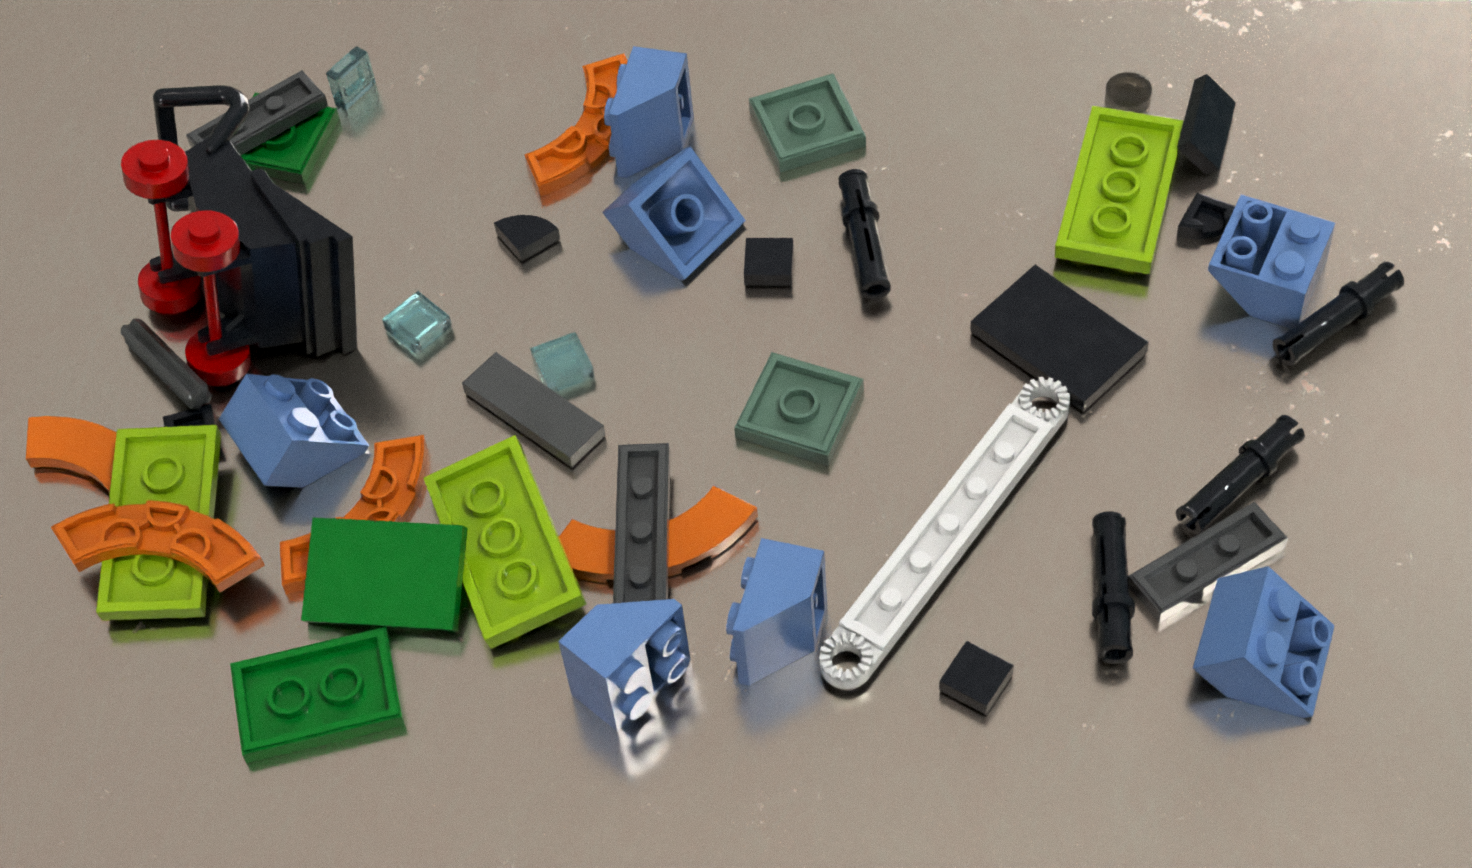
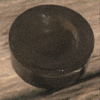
(1128, 92)

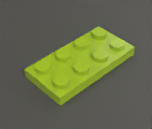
(1119, 190)
(168, 467)
(513, 551)

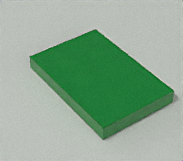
(384, 574)
(316, 695)

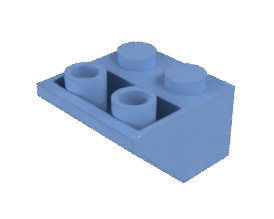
(649, 109)
(1271, 259)
(291, 429)
(778, 609)
(1264, 643)
(625, 656)

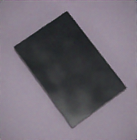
(1059, 336)

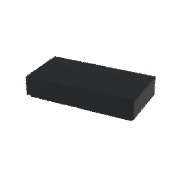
(1206, 124)

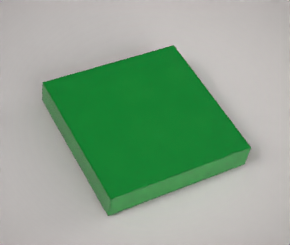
(296, 150)

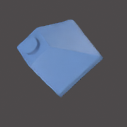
(675, 215)

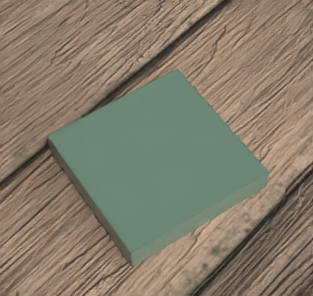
(807, 122)
(799, 408)

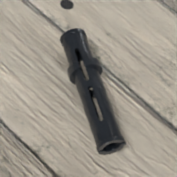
(860, 217)
(1354, 302)
(1255, 460)
(1112, 605)

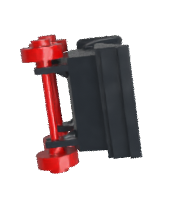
(261, 255)

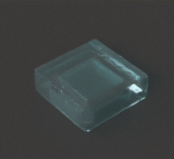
(351, 78)
(417, 322)
(562, 362)

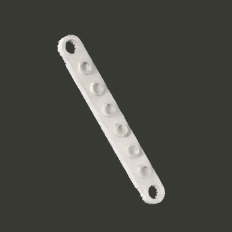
(943, 533)

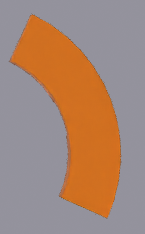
(585, 143)
(71, 446)
(386, 496)
(162, 531)
(693, 535)

